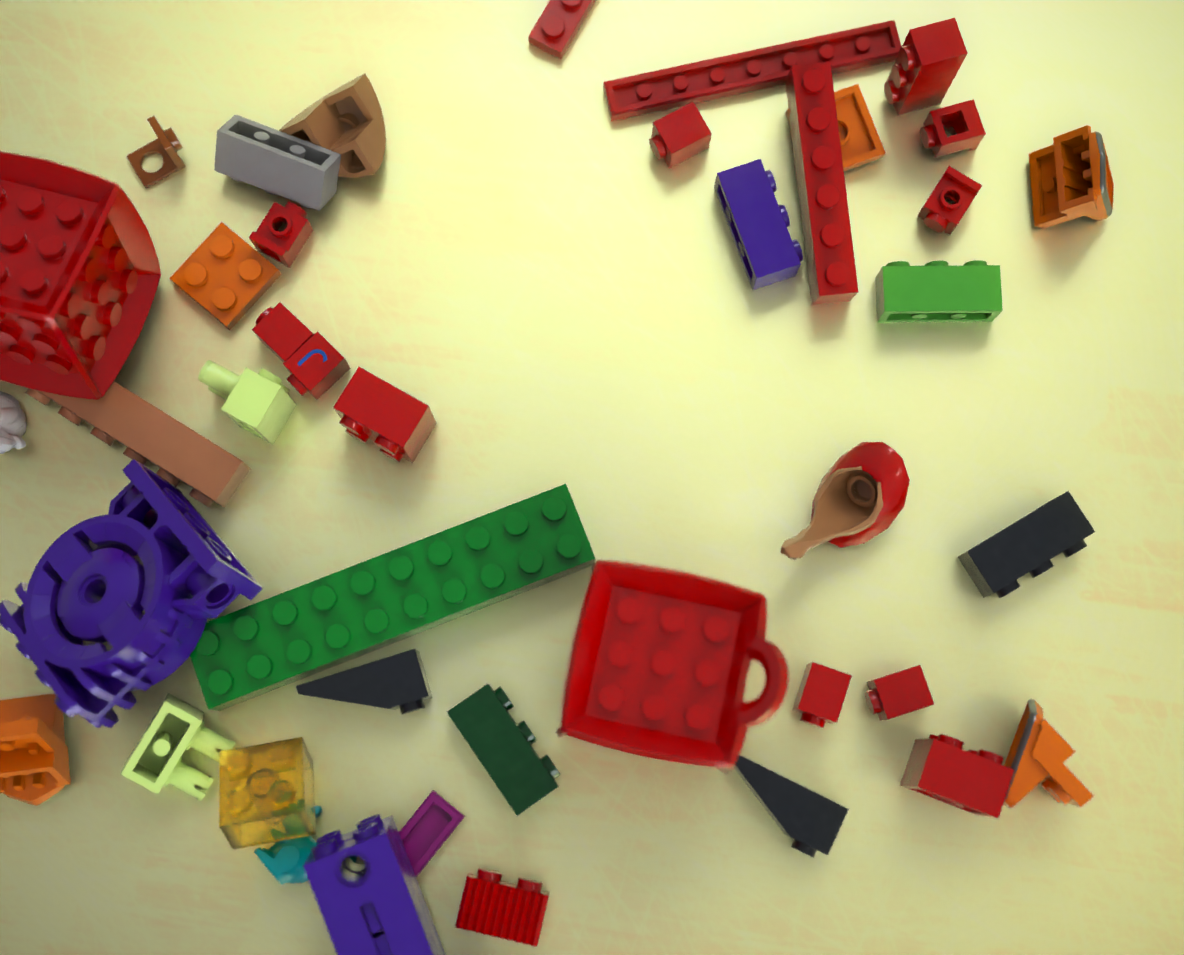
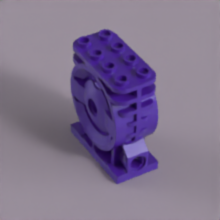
(97, 593)

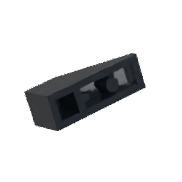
(385, 683)
(795, 809)

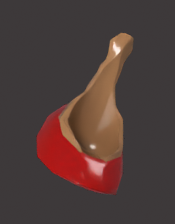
(858, 516)

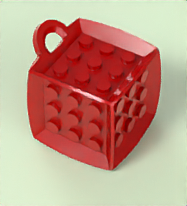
(71, 277)
(667, 665)

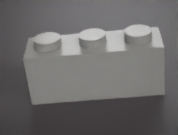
(277, 162)

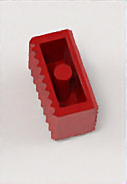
(502, 907)

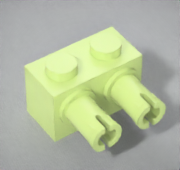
(252, 399)
(159, 751)

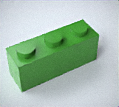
(938, 292)

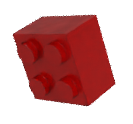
(384, 414)
(958, 777)

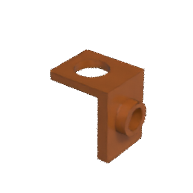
(166, 146)

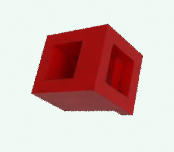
(960, 121)
(955, 189)
(285, 244)

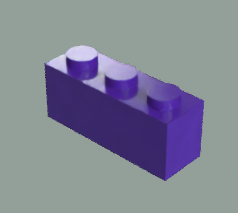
(758, 224)

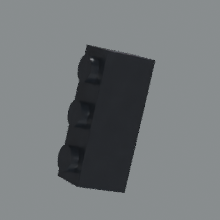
(1027, 546)

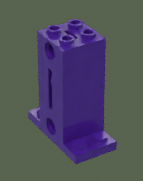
(373, 903)

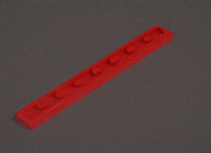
(748, 70)

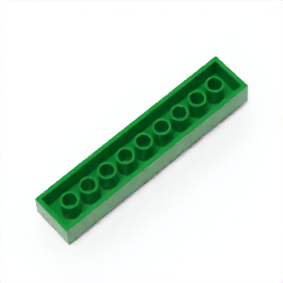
(390, 598)

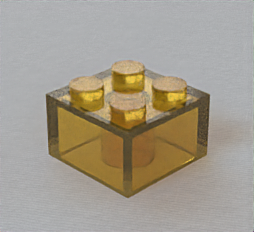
(266, 793)

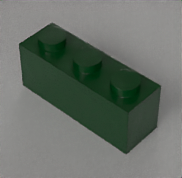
(505, 748)

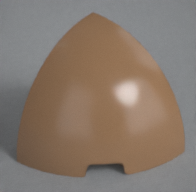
(348, 124)

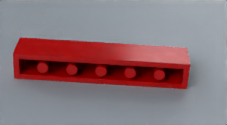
(821, 183)

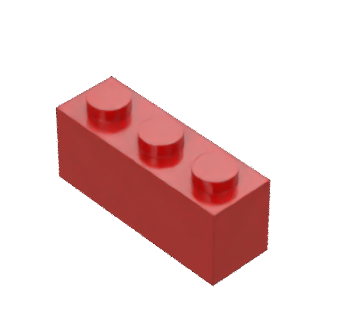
(925, 66)

